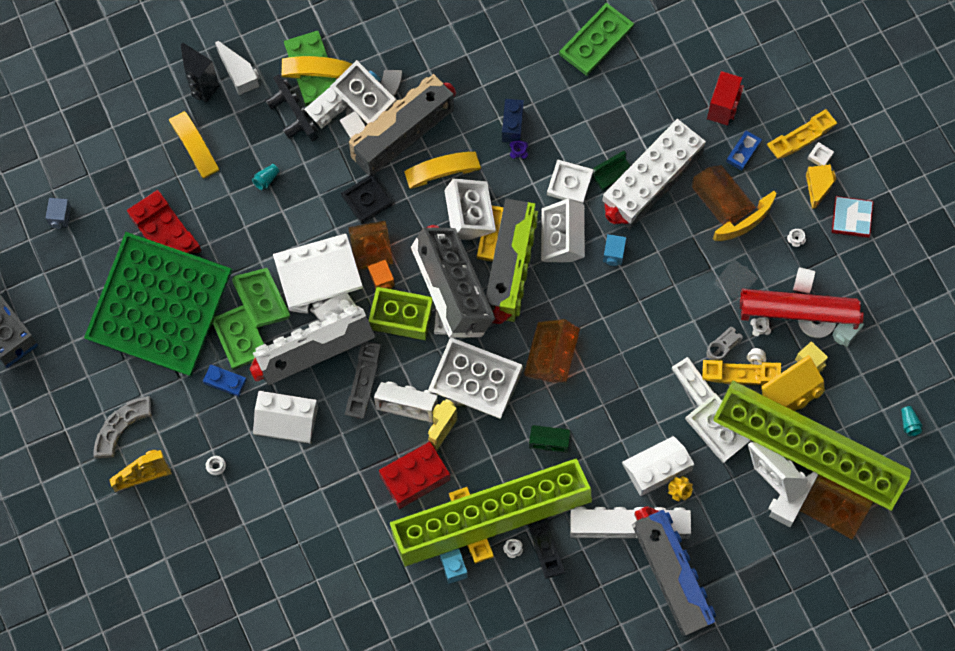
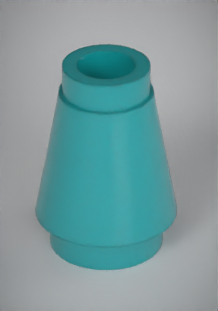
(265, 177)
(911, 423)

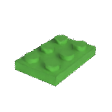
(260, 297)
(237, 336)

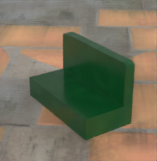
(610, 170)
(549, 439)

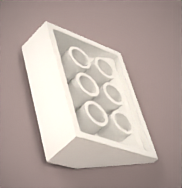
(317, 271)
(476, 378)

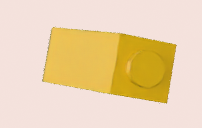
(819, 183)

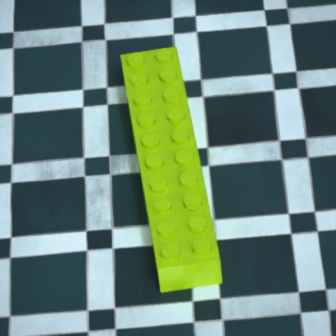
(812, 445)
(490, 512)

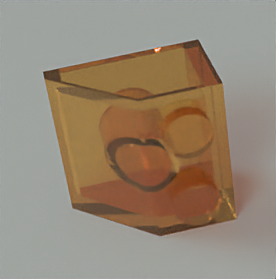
(370, 244)

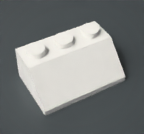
(363, 93)
(469, 208)
(563, 232)
(405, 401)
(284, 417)
(658, 465)
(778, 472)

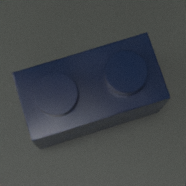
(512, 120)

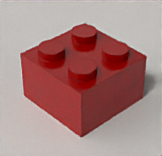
(725, 98)

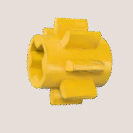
(680, 488)

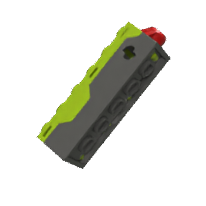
(511, 259)

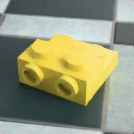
(443, 420)

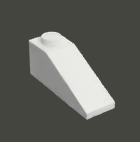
(239, 70)
(787, 512)

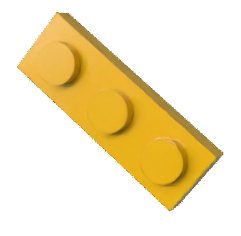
(488, 242)

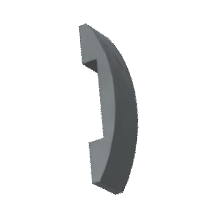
(363, 380)

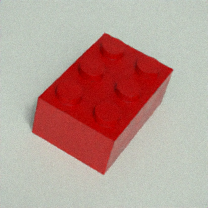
(414, 475)

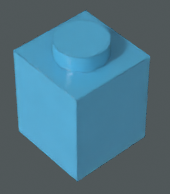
(614, 250)

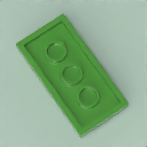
(596, 39)
(309, 45)

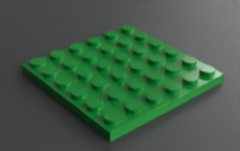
(158, 304)

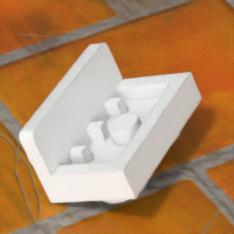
(331, 305)

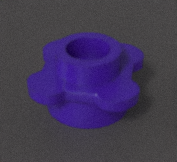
(519, 145)

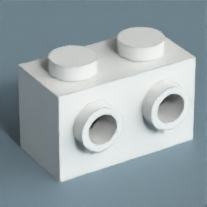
(326, 107)

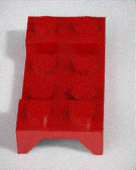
(161, 225)

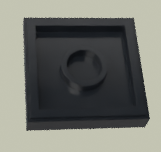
(366, 199)

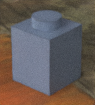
(58, 212)

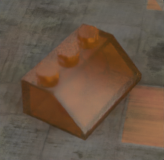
(722, 194)
(552, 350)
(836, 506)

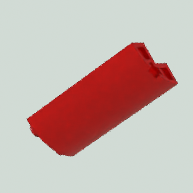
(800, 307)

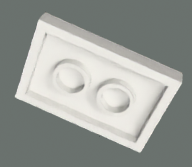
(719, 438)

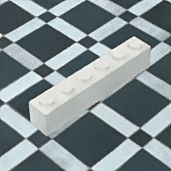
(618, 522)

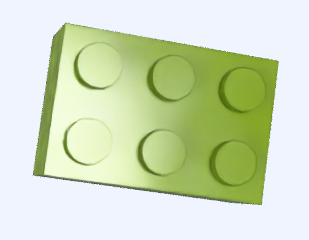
(401, 313)

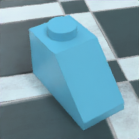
(453, 566)

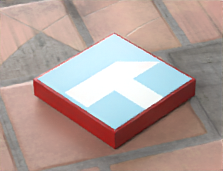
(852, 217)

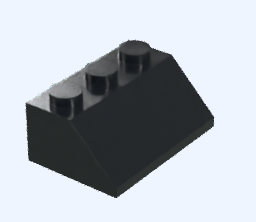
(199, 73)

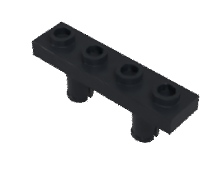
(285, 95)

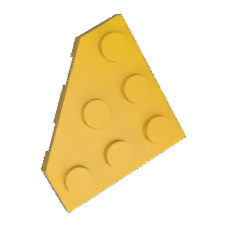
(142, 470)

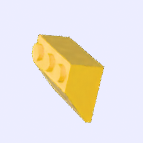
(795, 385)

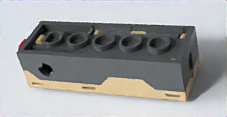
(402, 124)

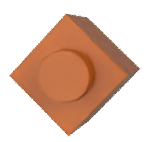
(381, 275)

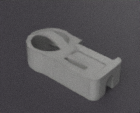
(725, 343)

